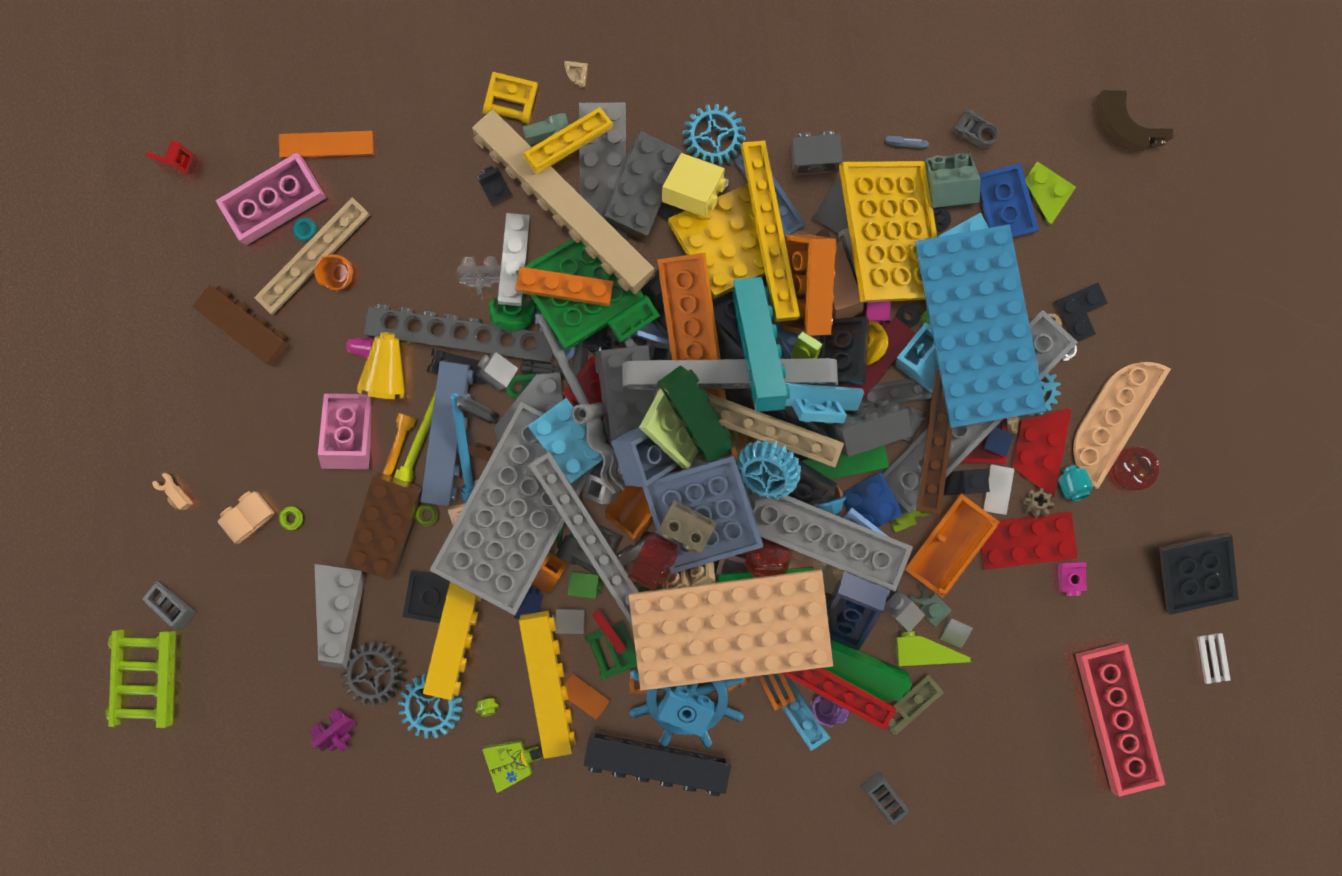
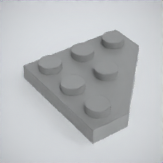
(541, 394)

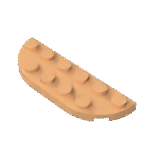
(1115, 417)

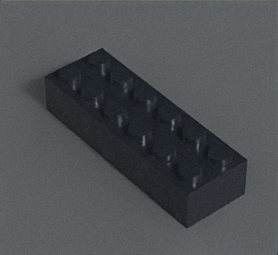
(658, 763)

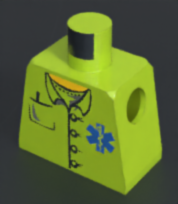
(510, 762)

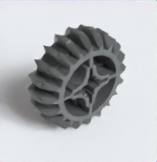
(369, 663)

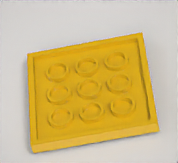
(726, 237)

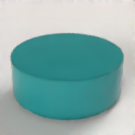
(304, 229)

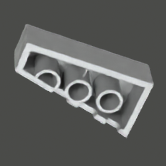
(336, 611)

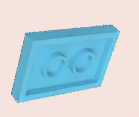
(565, 441)

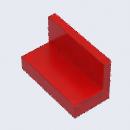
(176, 158)

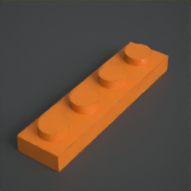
(564, 286)

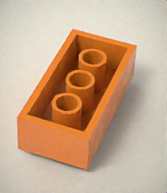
(813, 280)

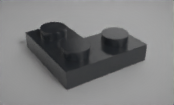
(1074, 310)

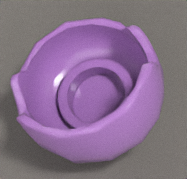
(828, 712)

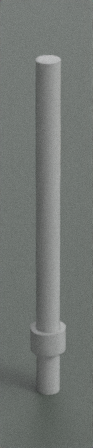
(563, 362)

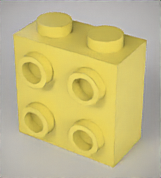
(693, 185)

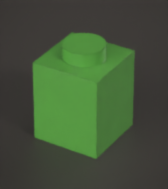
(584, 585)

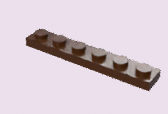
(935, 453)

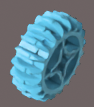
(724, 133)
(768, 469)
(437, 714)

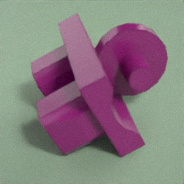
(335, 735)

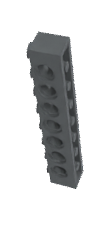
(378, 316)

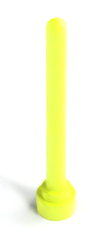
(405, 472)

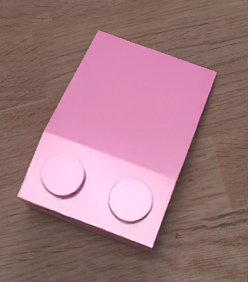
(345, 431)

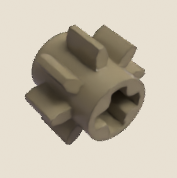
(1032, 503)

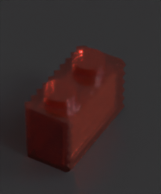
(653, 562)

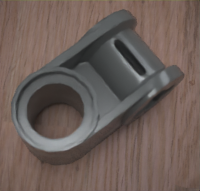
(975, 127)

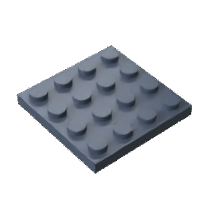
(718, 494)

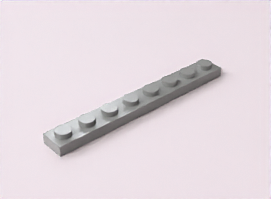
(585, 531)

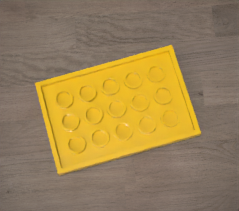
(886, 215)

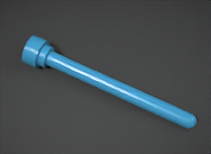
(468, 485)

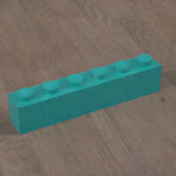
(759, 344)

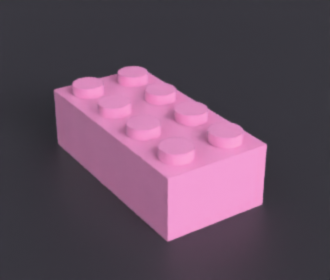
(270, 199)

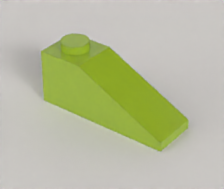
(918, 650)

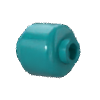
(1075, 483)

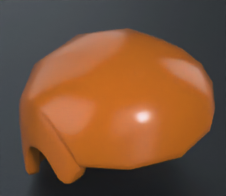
(333, 272)

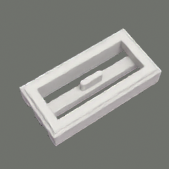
(1222, 657)

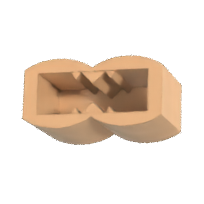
(245, 517)

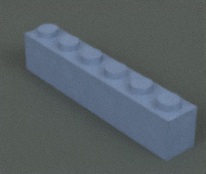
(443, 450)

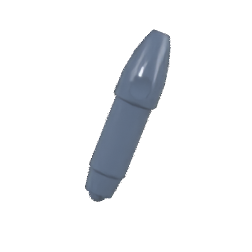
(898, 141)

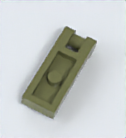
(915, 702)

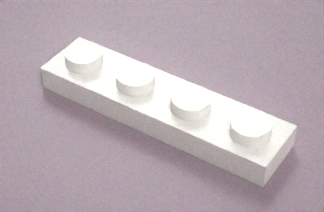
(513, 257)

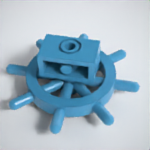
(687, 710)

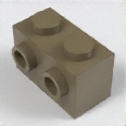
(687, 527)

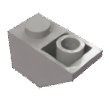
(902, 609)

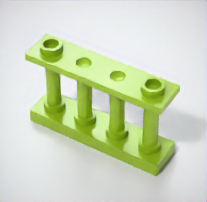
(162, 690)

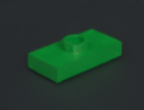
(633, 318)

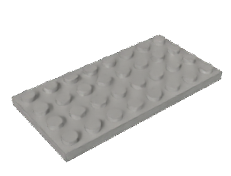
(505, 522)

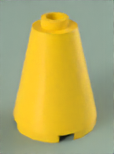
(383, 369)

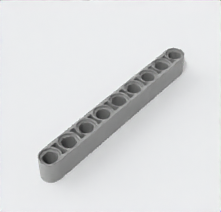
(726, 373)

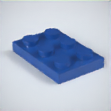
(1007, 200)

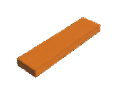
(326, 144)

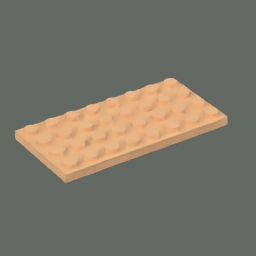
(731, 629)

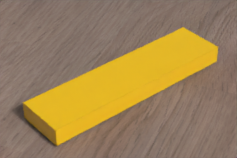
(567, 140)

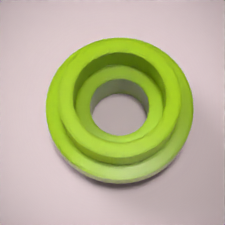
(419, 514)
(283, 518)
(486, 707)

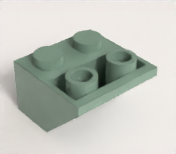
(953, 180)

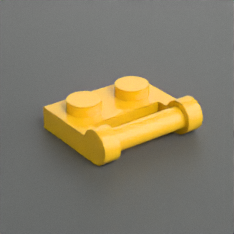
(511, 90)

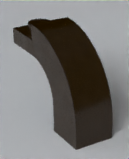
(1120, 126)

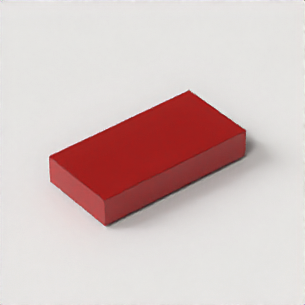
(609, 631)

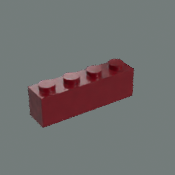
(898, 338)

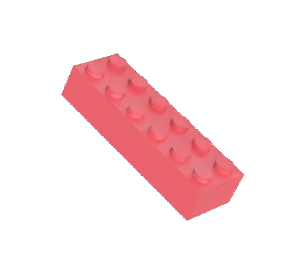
(1120, 719)

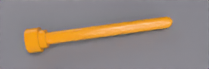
(404, 424)

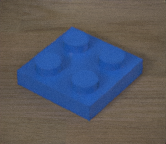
(874, 500)

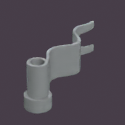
(590, 416)

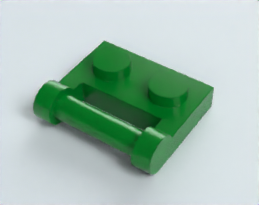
(623, 661)

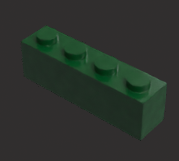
(695, 413)

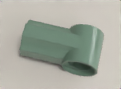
(542, 130)

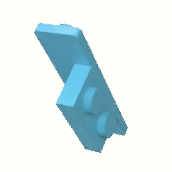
(823, 402)

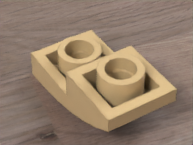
(695, 576)

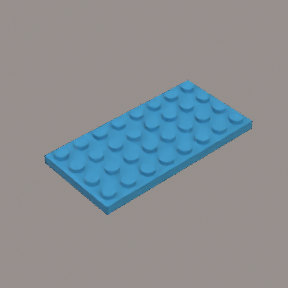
(980, 326)

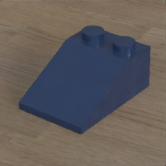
(854, 610)

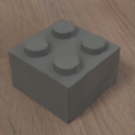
(815, 153)

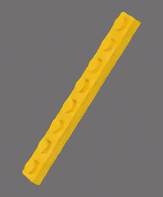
(770, 231)

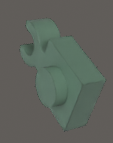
(933, 607)

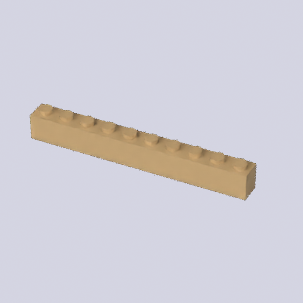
(565, 204)

